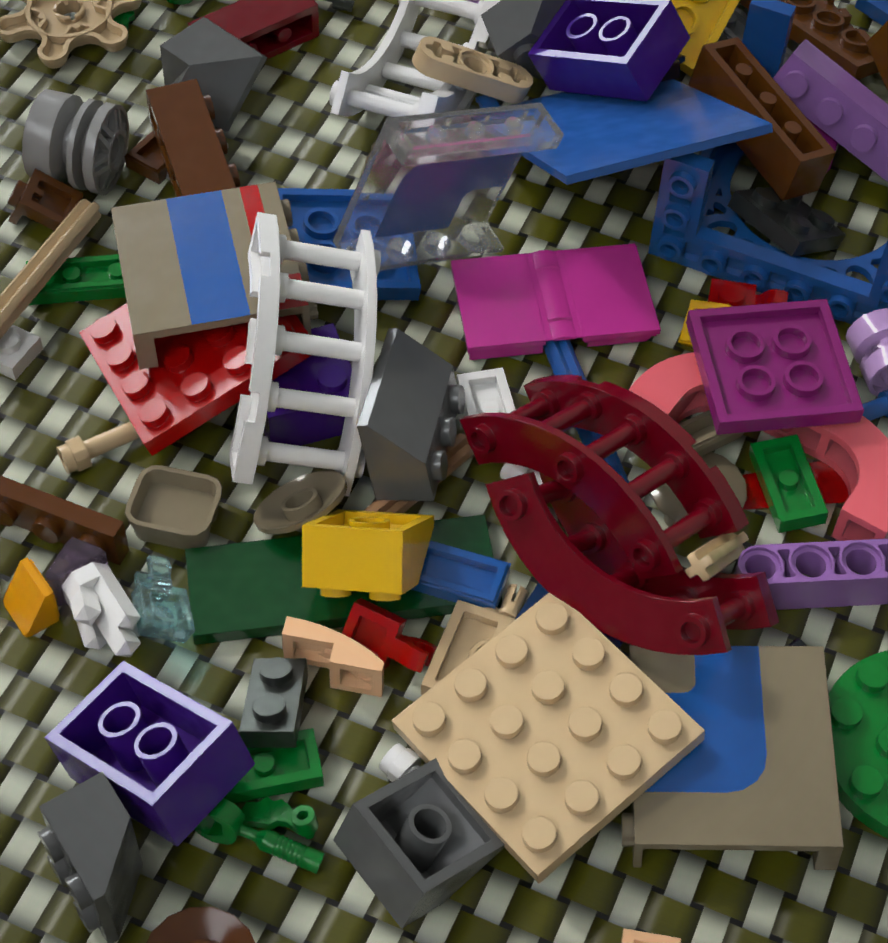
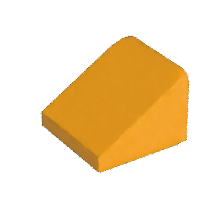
(30, 600)

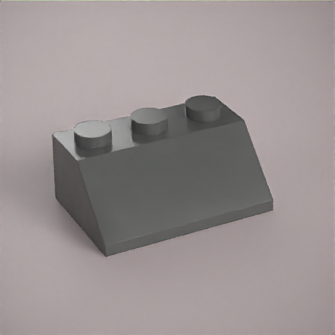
(409, 420)

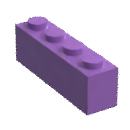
(838, 104)

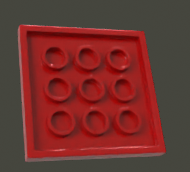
(194, 379)

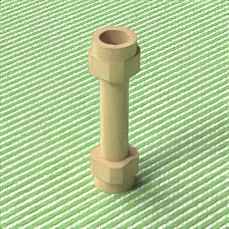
(77, 454)

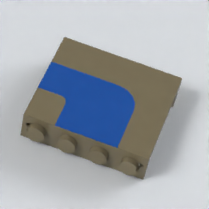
(765, 759)

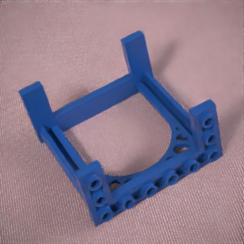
(690, 193)

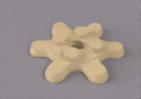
(60, 34)

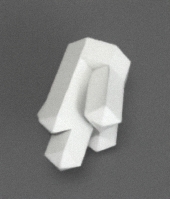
(102, 609)

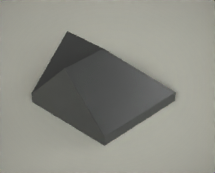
(218, 62)

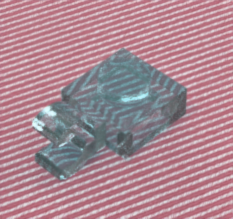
(162, 607)

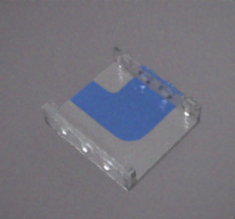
(439, 181)

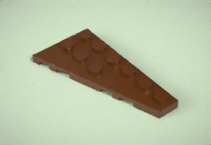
(832, 34)

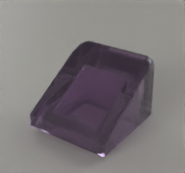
(71, 557)

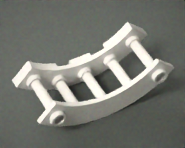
(365, 89)
(269, 339)

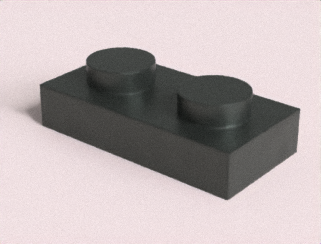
(274, 703)

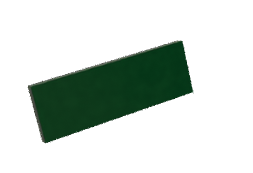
(255, 585)

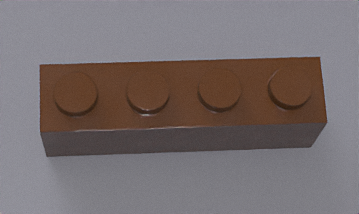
(188, 139)
(795, 153)

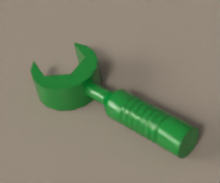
(228, 821)

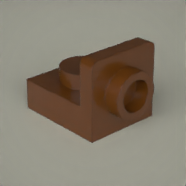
(43, 200)

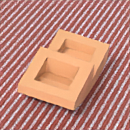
(349, 662)

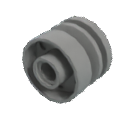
(76, 140)

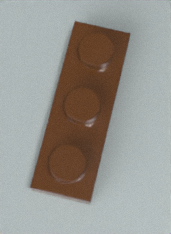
(59, 519)

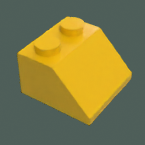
(365, 553)

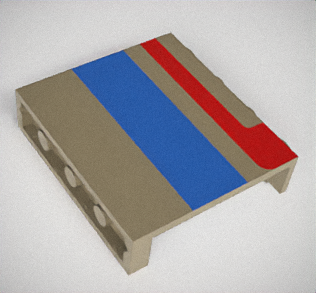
(191, 266)

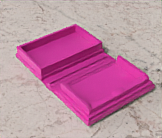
(547, 295)

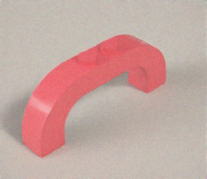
(852, 449)

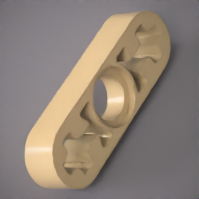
(472, 70)

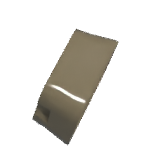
(173, 506)

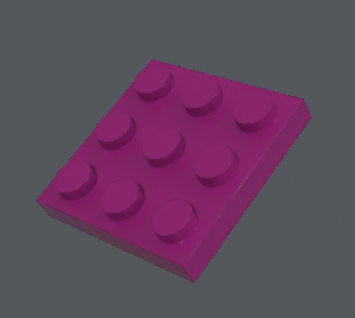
(773, 366)

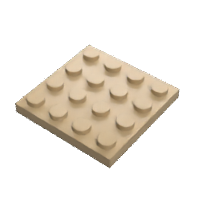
(548, 733)

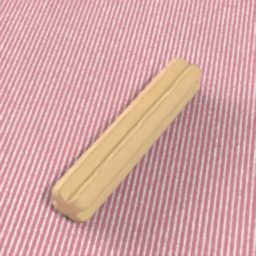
(715, 555)

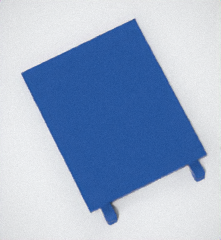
(622, 134)

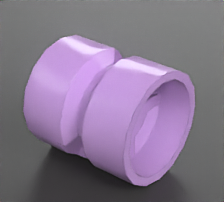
(869, 346)

